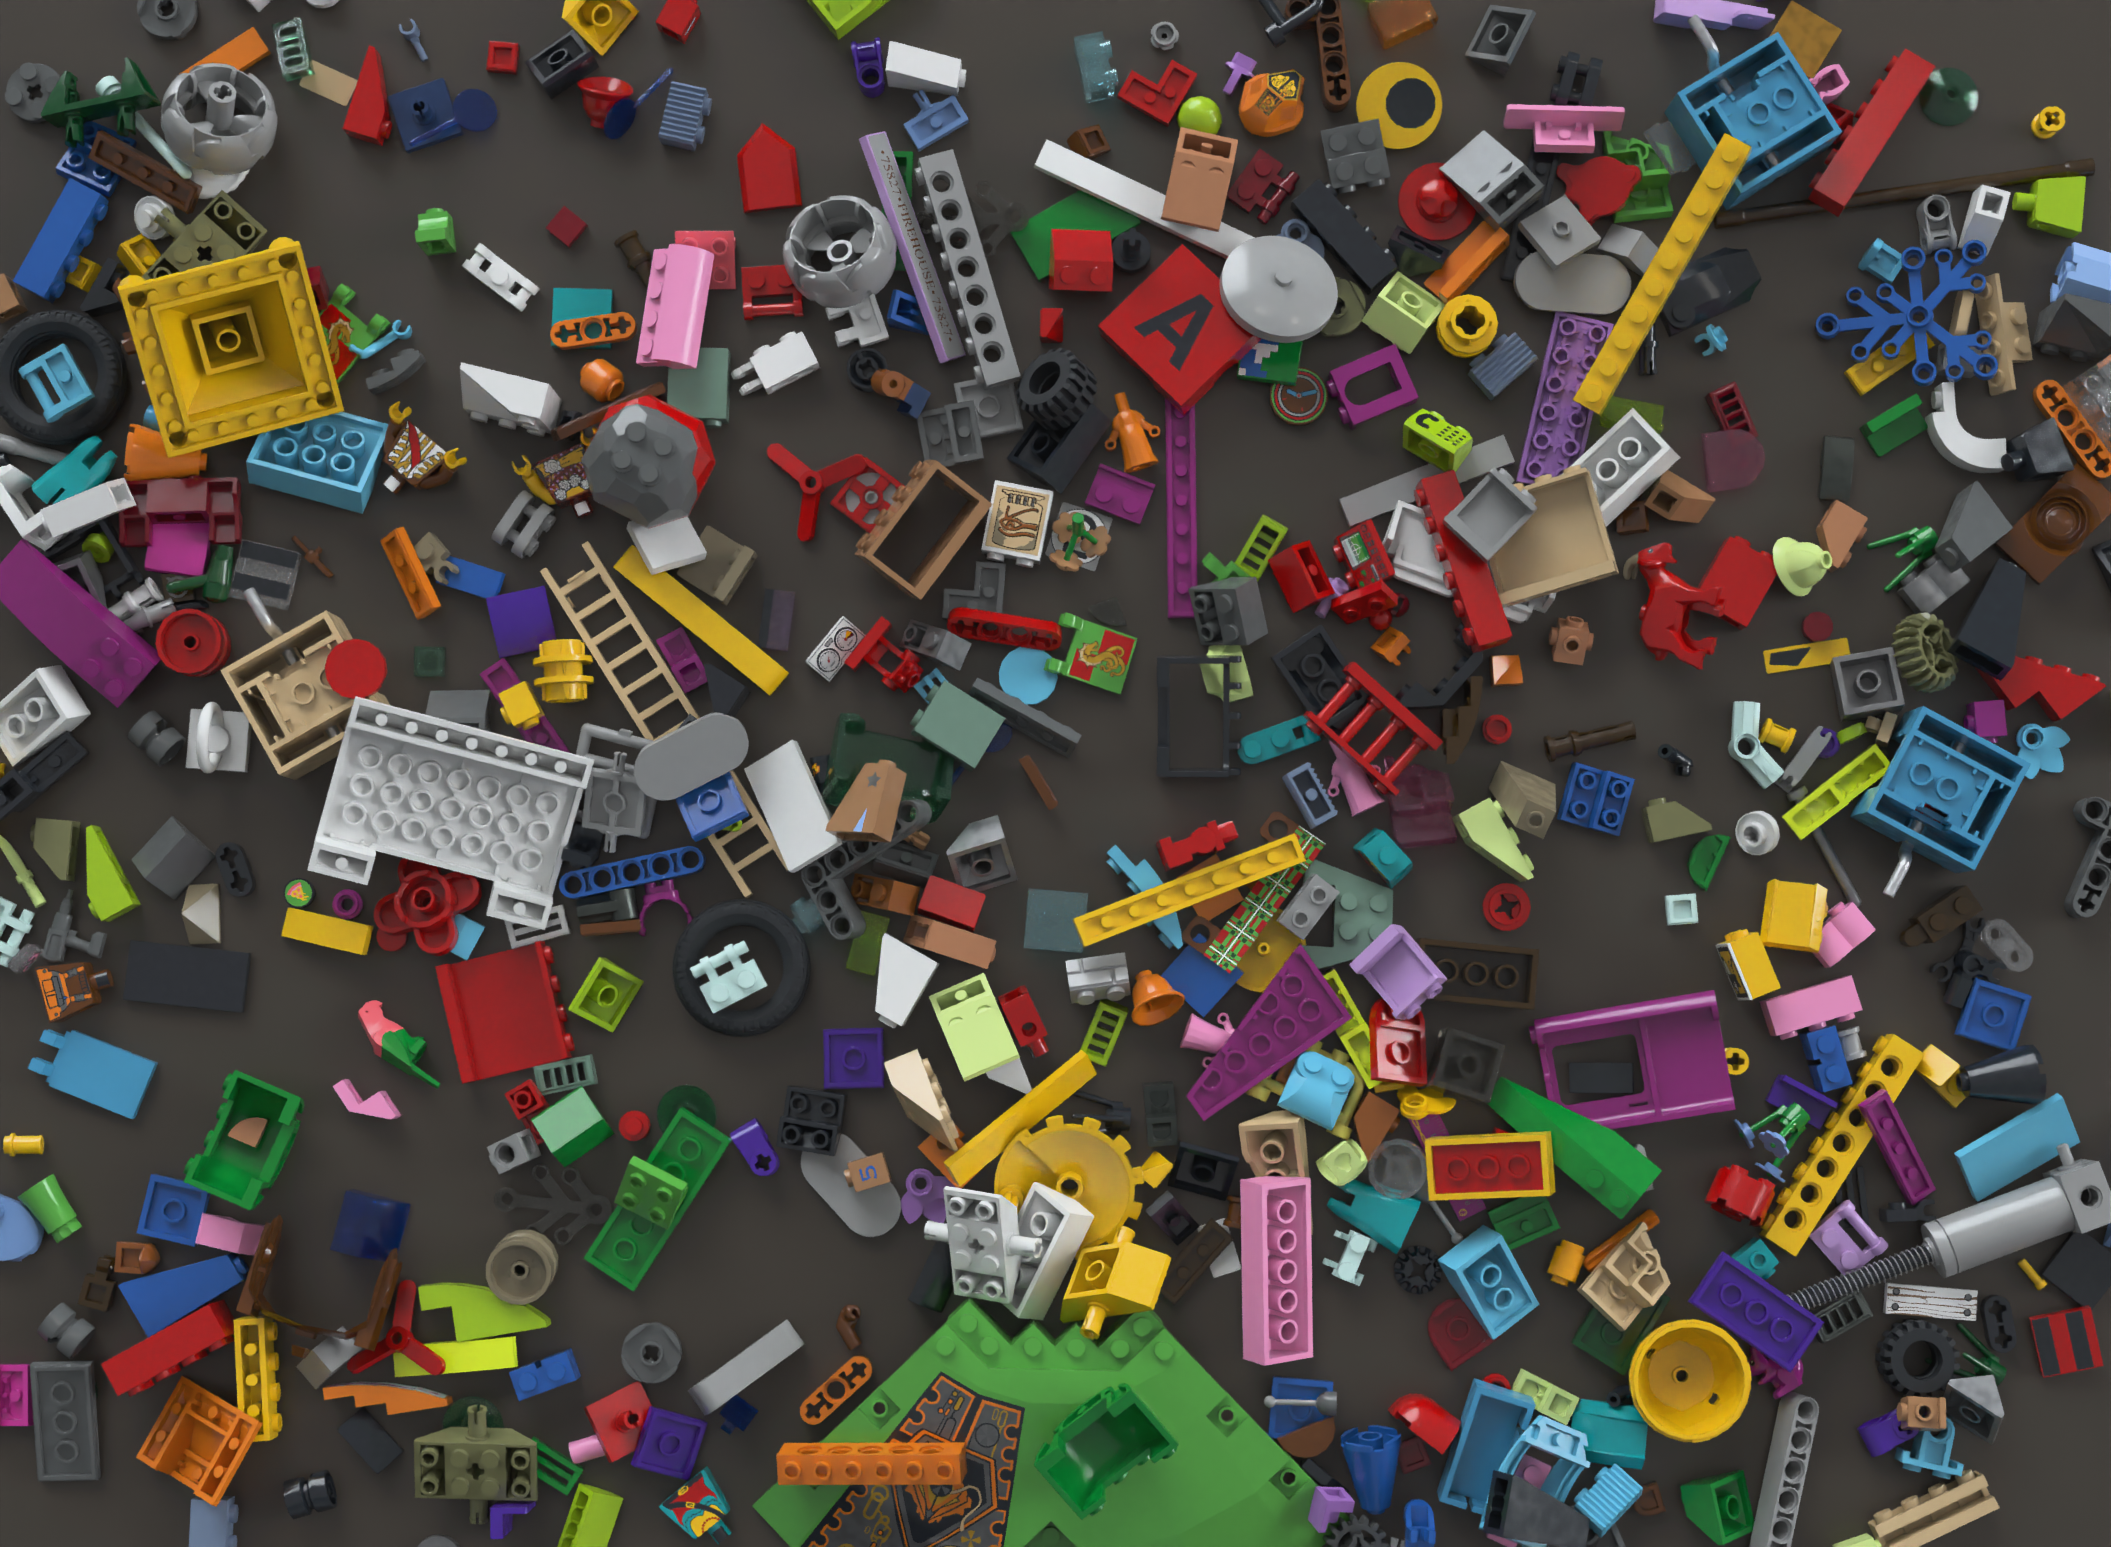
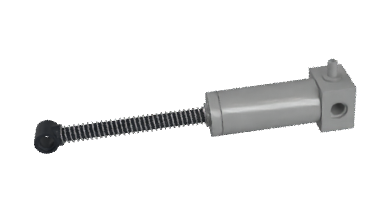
(1990, 1228)

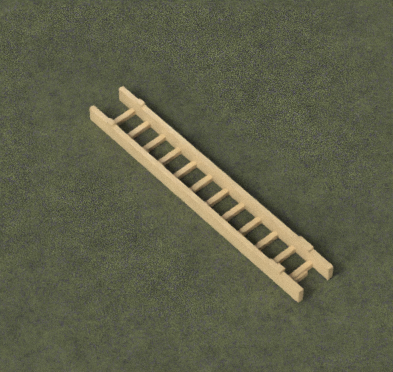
(607, 668)

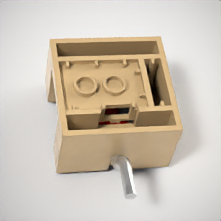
(288, 694)

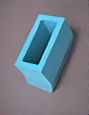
(468, 935)

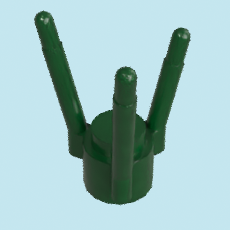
(1983, 1366)

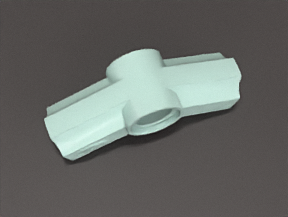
(1746, 727)

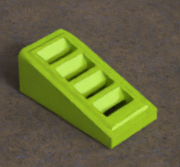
(1272, 525)
(1111, 1007)

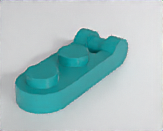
(1275, 741)

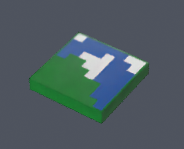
(1271, 363)

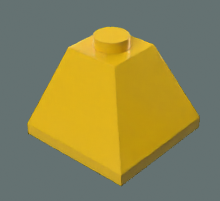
(599, 20)

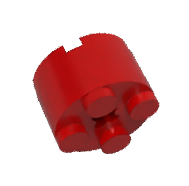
(1740, 1195)

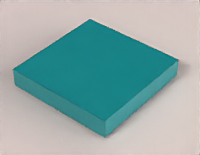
(581, 303)

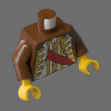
(415, 455)

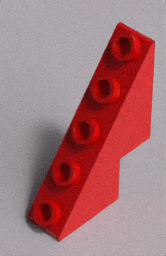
(2052, 687)

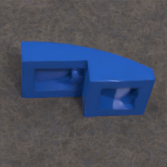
(474, 579)

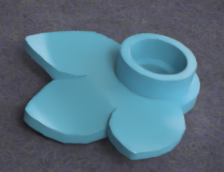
(2045, 751)

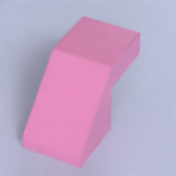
(377, 1105)
(229, 1234)

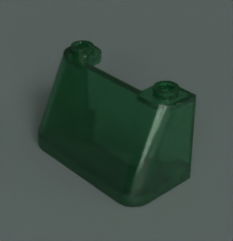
(926, 766)

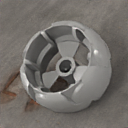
(223, 90)
(850, 277)

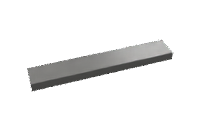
(1384, 496)

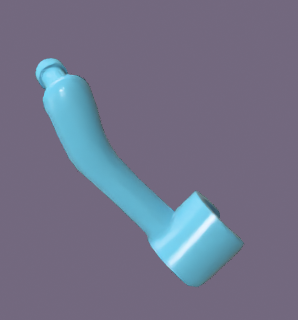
(383, 342)

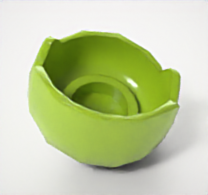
(1200, 114)

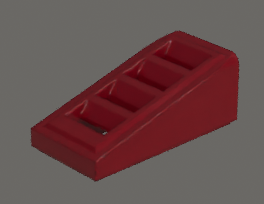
(1737, 400)

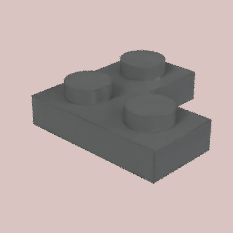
(987, 591)

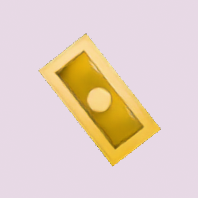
(138, 254)

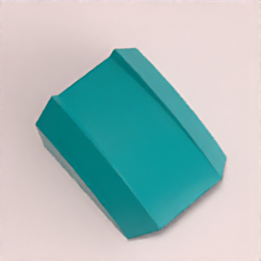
(1612, 1433)

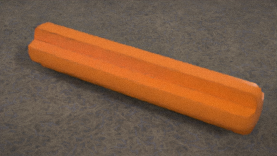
(1598, 1254)

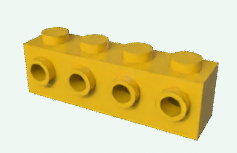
(256, 1373)

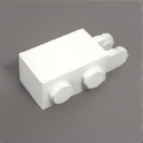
(778, 364)

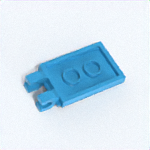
(96, 1071)

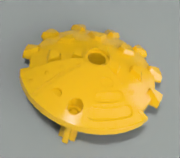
(1078, 1154)

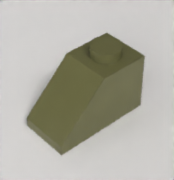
(1671, 820)
(57, 845)

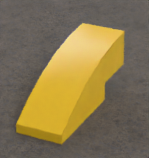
(327, 931)

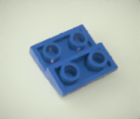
(80, 168)
(1595, 799)

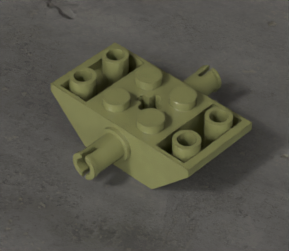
(220, 226)
(476, 1465)

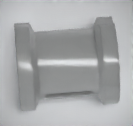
(1851, 1043)

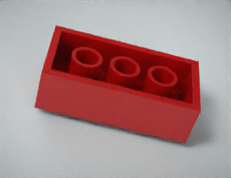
(175, 1345)

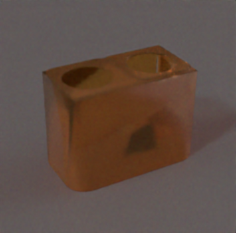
(1400, 19)

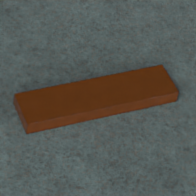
(145, 172)
(597, 415)

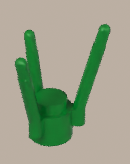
(1920, 542)

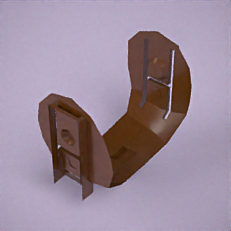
(253, 1300)

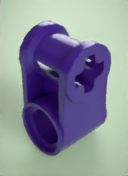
(868, 62)
(752, 1143)
(1884, 1433)

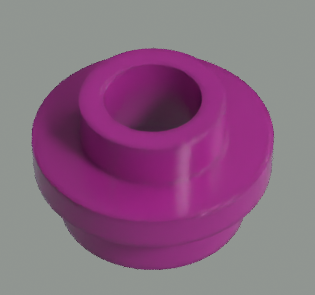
(338, 902)

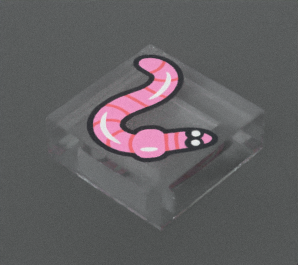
(25, 958)

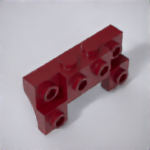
(183, 502)

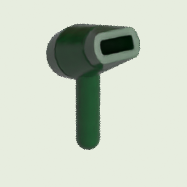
(215, 582)

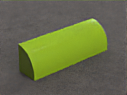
(590, 1518)

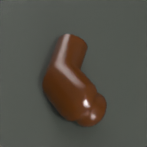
(846, 1324)

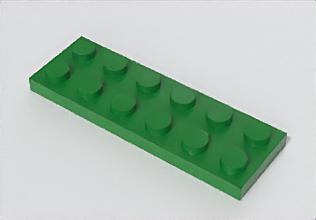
(631, 1242)

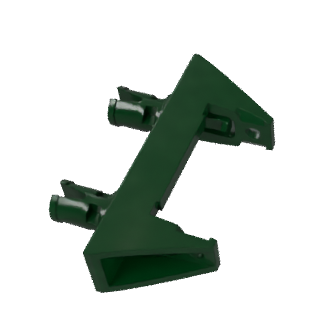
(67, 110)

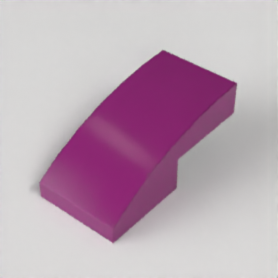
(682, 659)

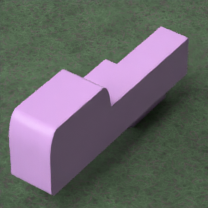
(1713, 14)

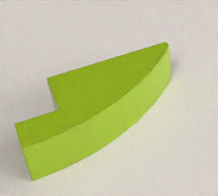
(479, 1311)

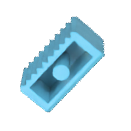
(1607, 1498)

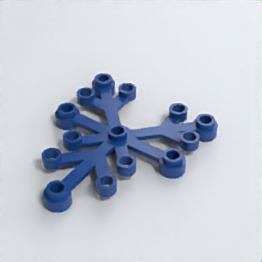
(1881, 320)

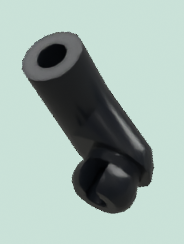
(1674, 756)
(1619, 1395)

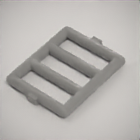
(621, 737)

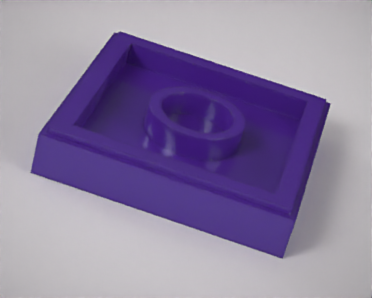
(853, 1058)
(669, 1443)

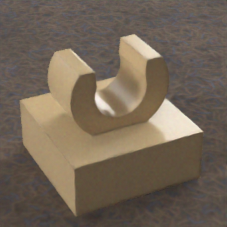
(1882, 728)

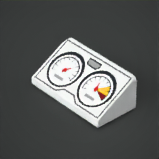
(835, 648)

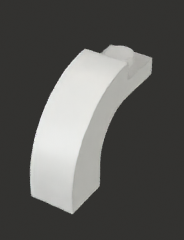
(1954, 442)

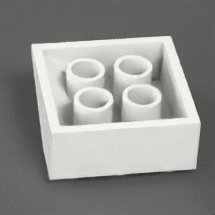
(509, 399)

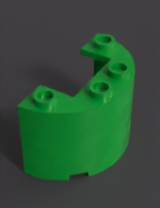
(235, 1168)
(1100, 1446)

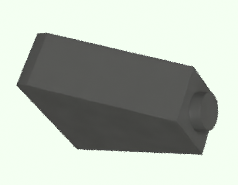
(1970, 527)

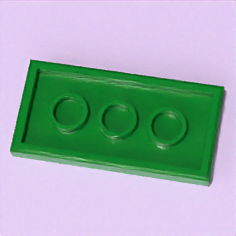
(1075, 212)

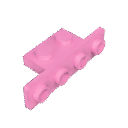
(1564, 127)

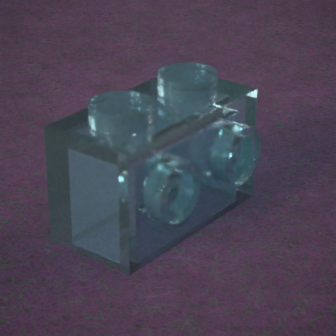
(1094, 66)

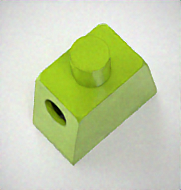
(2054, 205)

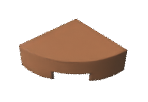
(249, 1131)

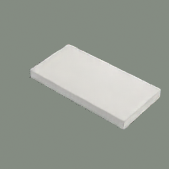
(792, 806)

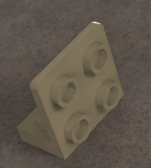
(722, 568)

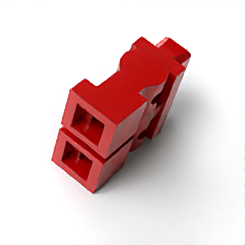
(1199, 843)

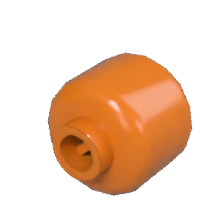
(601, 380)

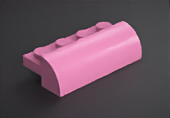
(675, 307)

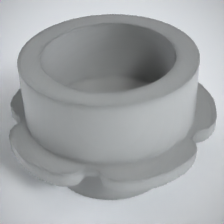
(1164, 28)

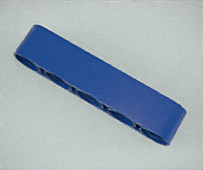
(618, 869)

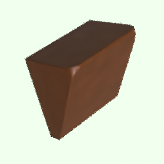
(1089, 142)

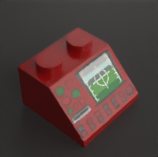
(1363, 556)

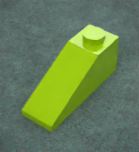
(106, 881)

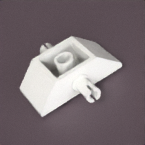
(982, 1243)

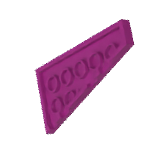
(1282, 1023)

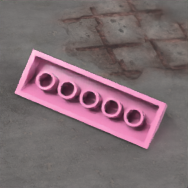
(1276, 1269)

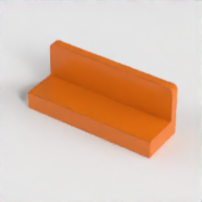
(1467, 262)

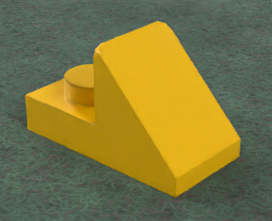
(1940, 1074)

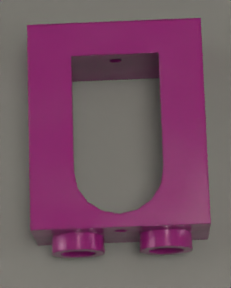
(1357, 414)

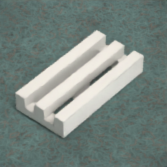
(561, 920)

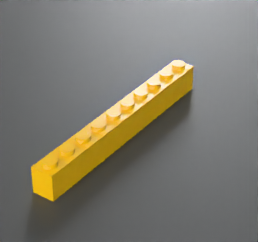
(1663, 274)

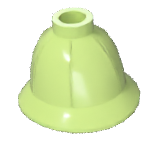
(1800, 564)

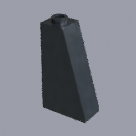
(1992, 623)
(1529, 1514)

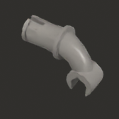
(150, 615)

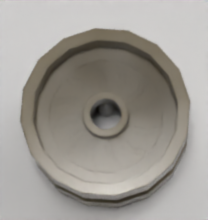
(511, 1281)

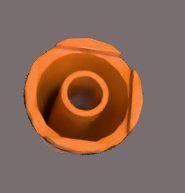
(148, 458)

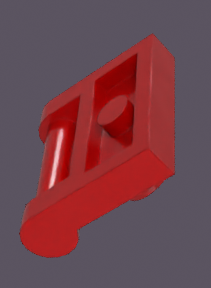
(769, 282)

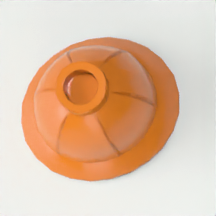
(1154, 999)

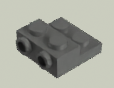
(1355, 155)

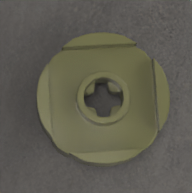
(1351, 313)

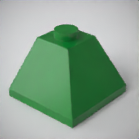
(1719, 1506)

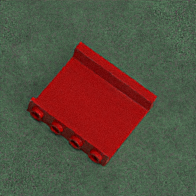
(504, 1012)

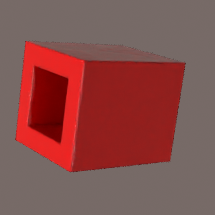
(678, 18)

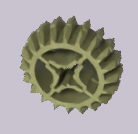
(1922, 652)

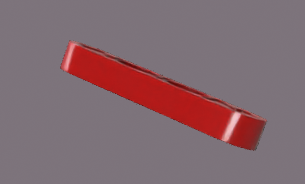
(1005, 625)

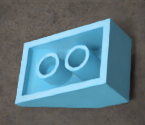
(1489, 1280)

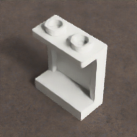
(29, 525)

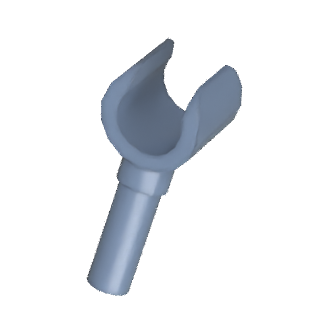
(413, 36)

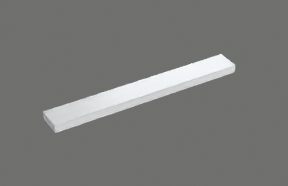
(1130, 197)

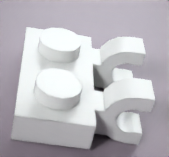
(866, 321)

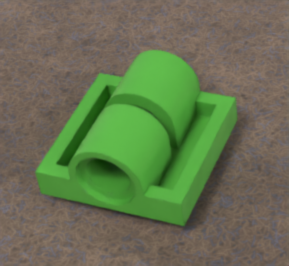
(651, 1192)

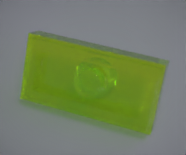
(867, 949)

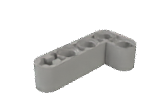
(746, 1367)

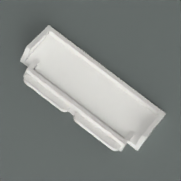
(1416, 563)

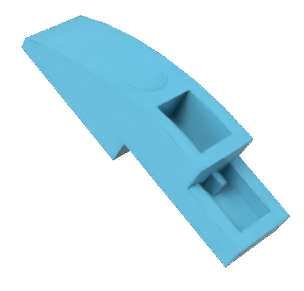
(1141, 879)

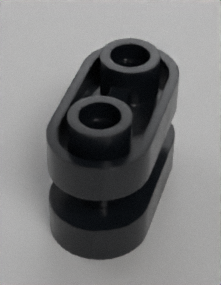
(1568, 67)

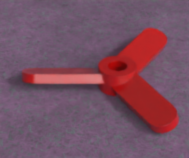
(824, 478)
(408, 1345)

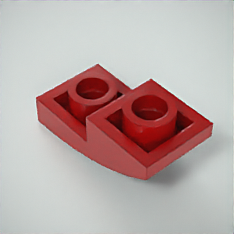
(527, 1103)

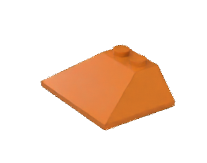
(199, 1440)

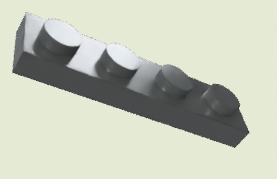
(1026, 719)

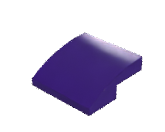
(521, 621)

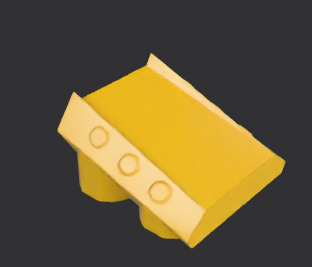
(1794, 915)

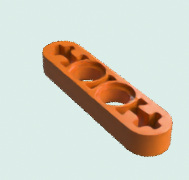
(2078, 426)

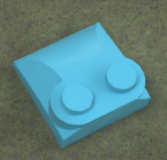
(1316, 1089)

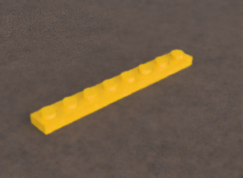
(1188, 890)

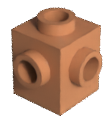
(1570, 640)

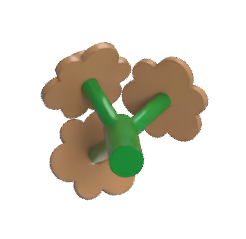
(1070, 530)

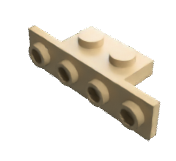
(2008, 330)

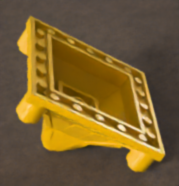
(231, 348)

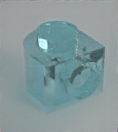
(806, 916)

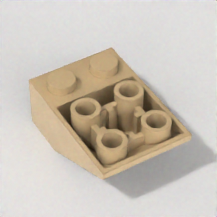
(922, 1096)

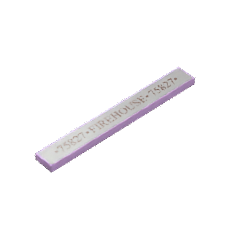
(912, 246)

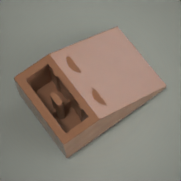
(1199, 179)

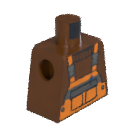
(71, 989)

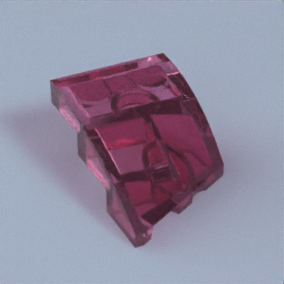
(1422, 807)

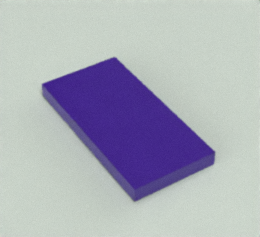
(1756, 1311)

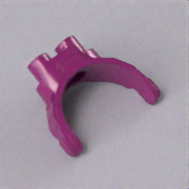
(659, 893)

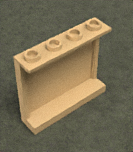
(1558, 544)

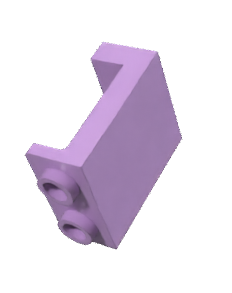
(1399, 971)

